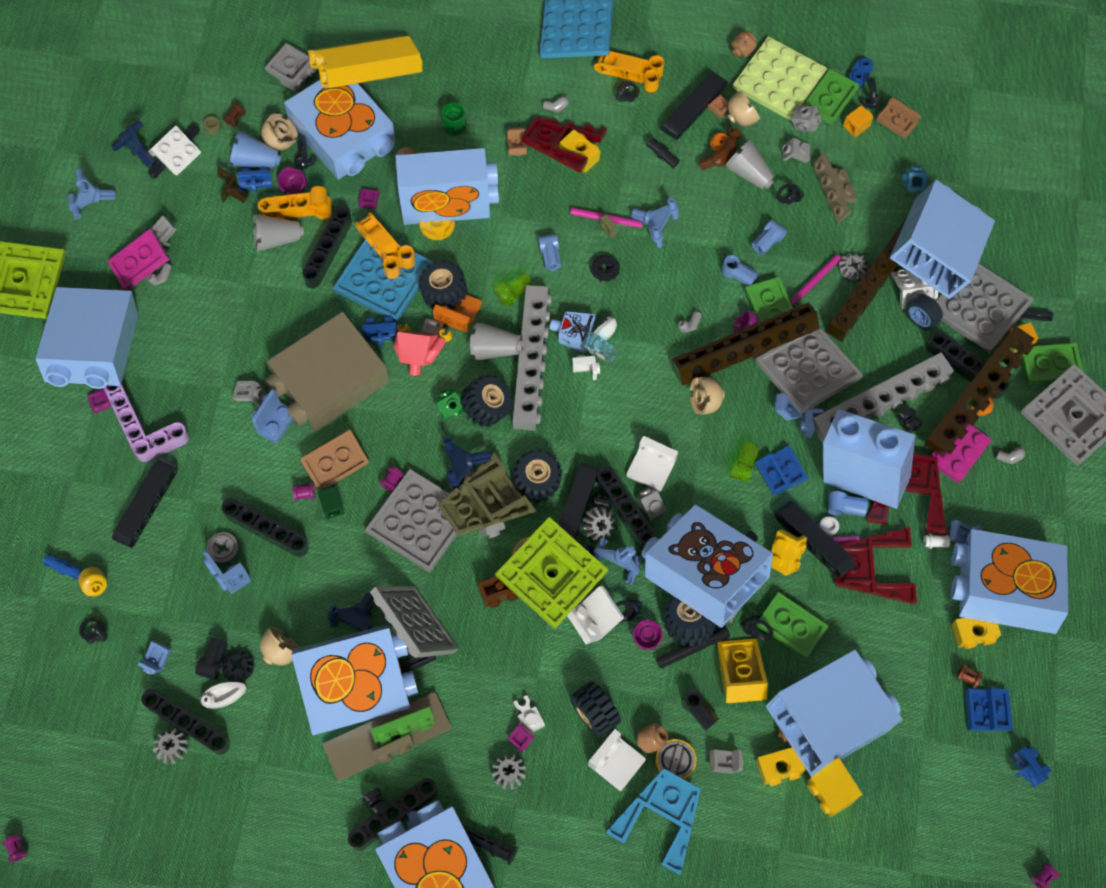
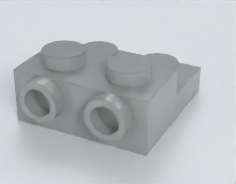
(290, 67)

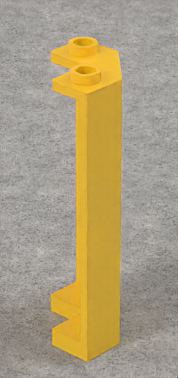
(366, 61)

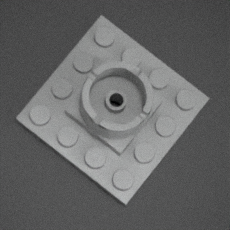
(1071, 414)

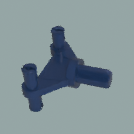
(130, 140)
(462, 461)
(355, 616)

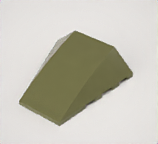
(484, 500)

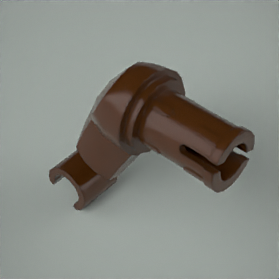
(723, 155)

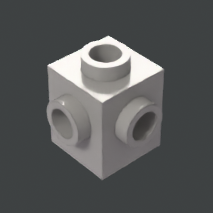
(806, 118)

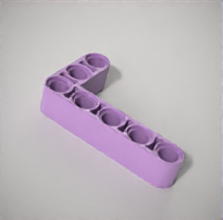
(133, 426)

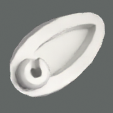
(607, 328)
(223, 694)

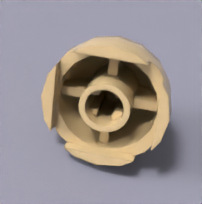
(741, 110)
(278, 132)
(706, 395)
(276, 647)

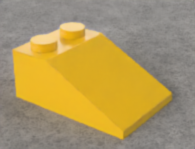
(742, 671)
(834, 788)

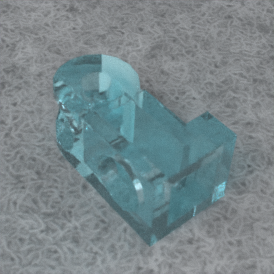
(603, 349)

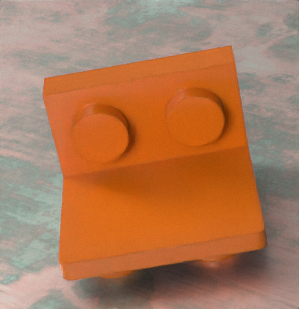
(460, 317)

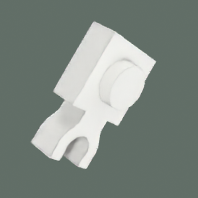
(530, 716)

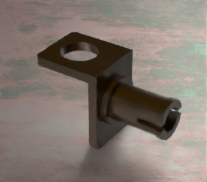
(231, 189)

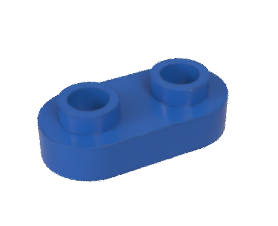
(861, 71)

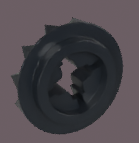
(610, 263)
(239, 674)

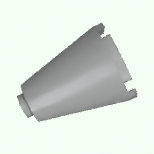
(751, 166)
(274, 232)
(494, 342)

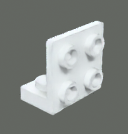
(175, 150)
(911, 286)
(652, 464)
(595, 616)
(616, 761)

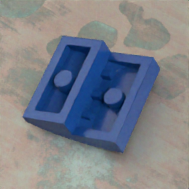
(781, 470)
(988, 709)

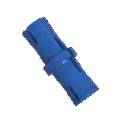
(62, 566)

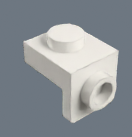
(584, 363)

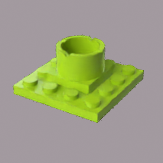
(28, 278)
(553, 553)

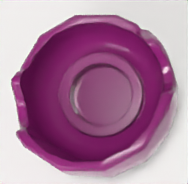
(292, 181)
(747, 320)
(647, 634)

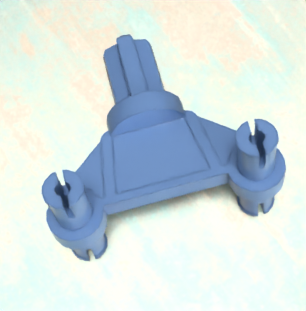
(86, 194)
(657, 219)
(621, 557)

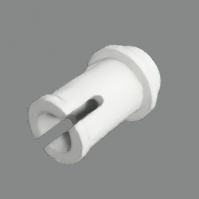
(936, 541)

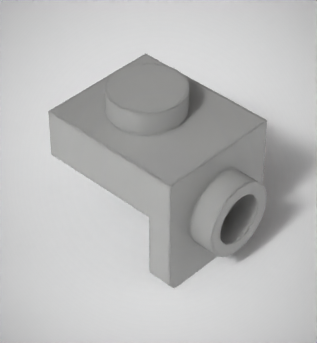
(796, 149)
(651, 503)
(493, 530)
(726, 761)

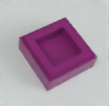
(369, 198)
(99, 401)
(521, 737)

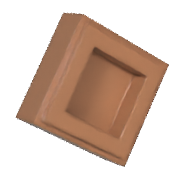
(719, 106)

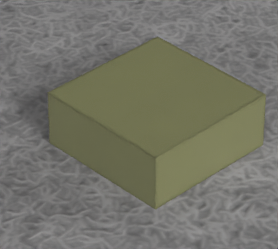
(608, 226)

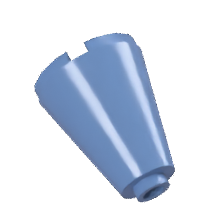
(253, 153)

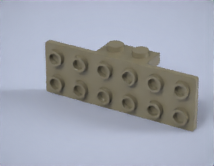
(357, 748)

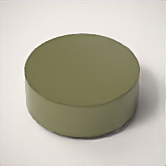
(212, 125)

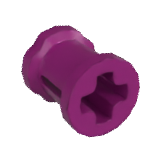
(391, 479)
(303, 491)
(15, 848)
(1044, 876)

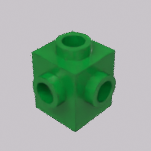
(443, 403)

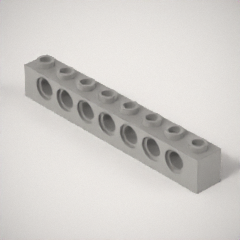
(935, 365)
(528, 419)

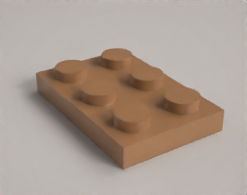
(334, 460)

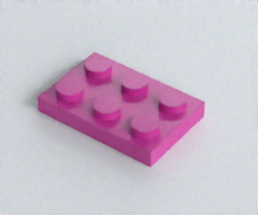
(138, 260)
(964, 455)

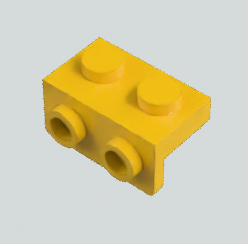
(787, 552)

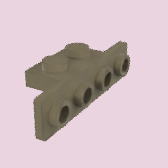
(836, 187)

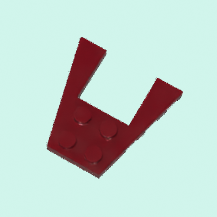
(547, 134)
(925, 481)
(862, 576)

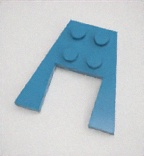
(672, 799)

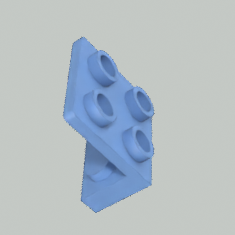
(271, 418)
(233, 579)

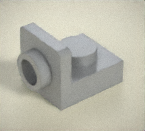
(164, 230)
(432, 327)
(249, 391)

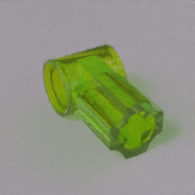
(508, 291)
(744, 465)

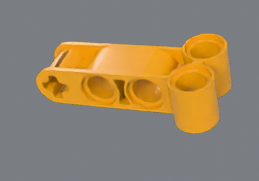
(632, 69)
(316, 204)
(386, 246)

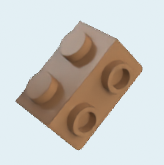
(898, 118)

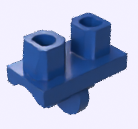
(254, 179)
(379, 332)
(1029, 767)

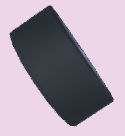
(924, 311)

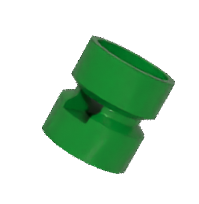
(454, 119)

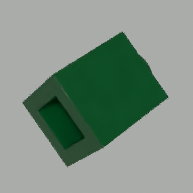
(330, 502)

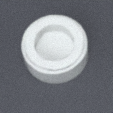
(829, 525)

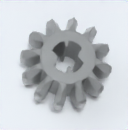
(601, 516)
(173, 752)
(505, 765)

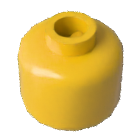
(92, 581)

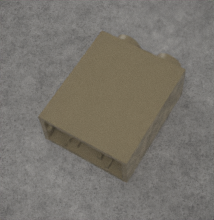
(326, 373)

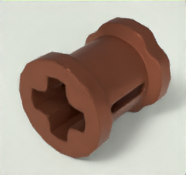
(234, 115)
(969, 676)

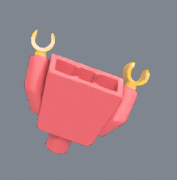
(418, 348)

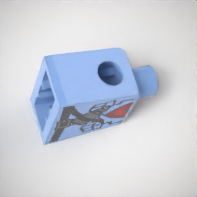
(573, 329)

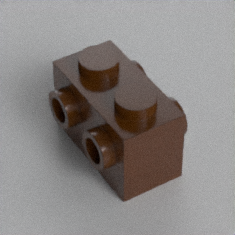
(494, 592)

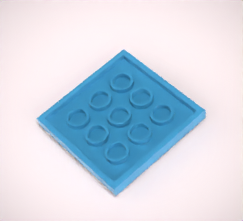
(576, 28)
(368, 285)

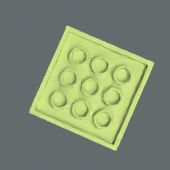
(779, 78)

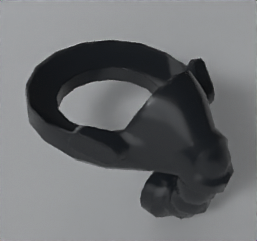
(622, 94)
(875, 101)
(302, 155)
(796, 195)
(634, 607)
(750, 628)
(98, 631)

